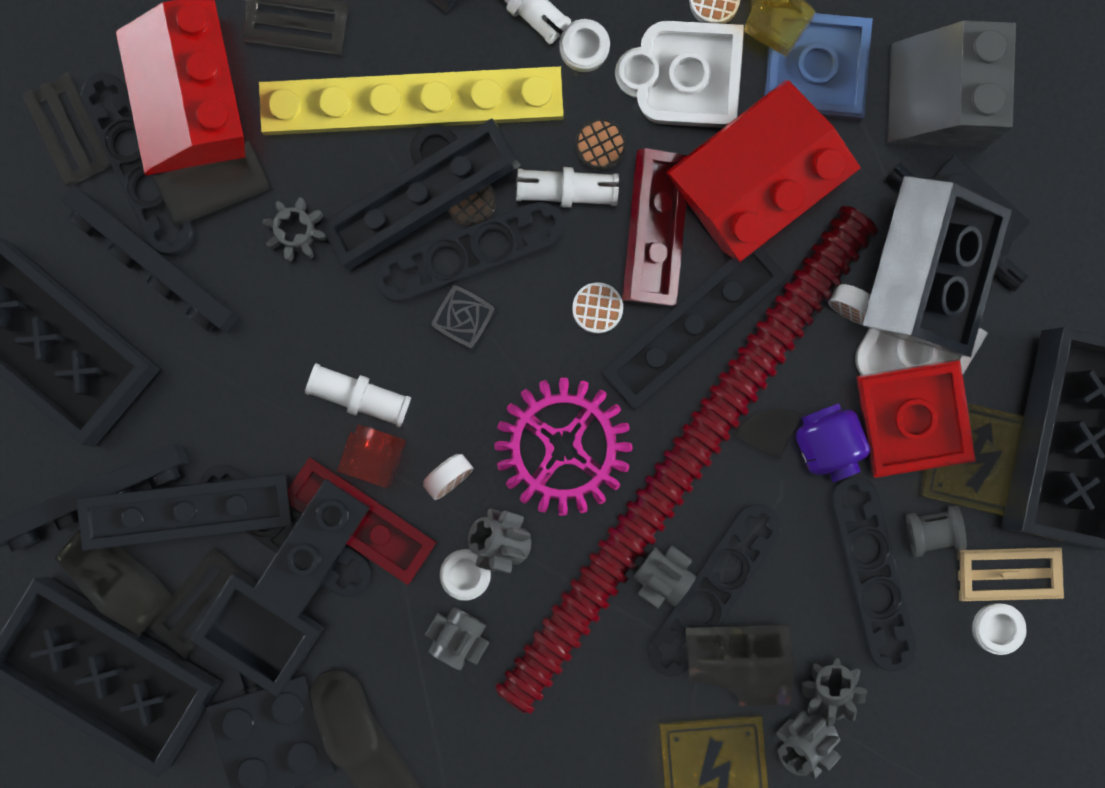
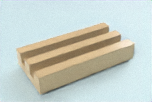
(966, 574)

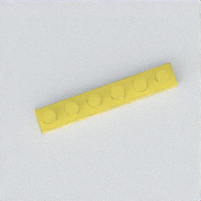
(410, 100)

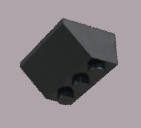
(937, 265)

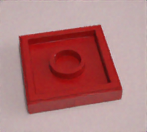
(916, 418)

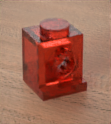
(372, 456)

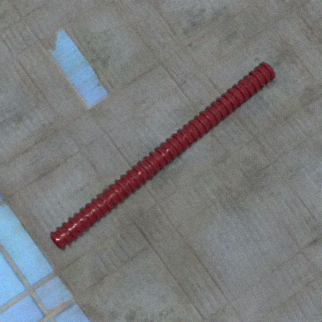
(687, 458)

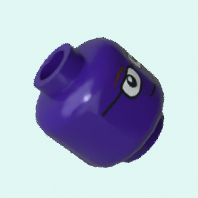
(833, 442)

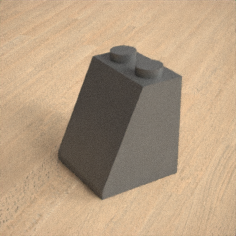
(952, 85)

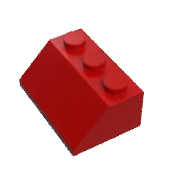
(180, 87)
(763, 170)

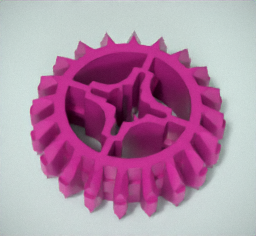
(589, 411)

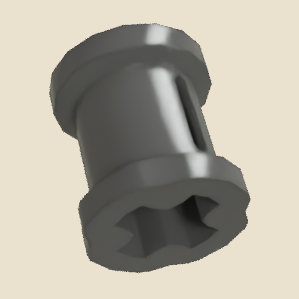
(936, 531)

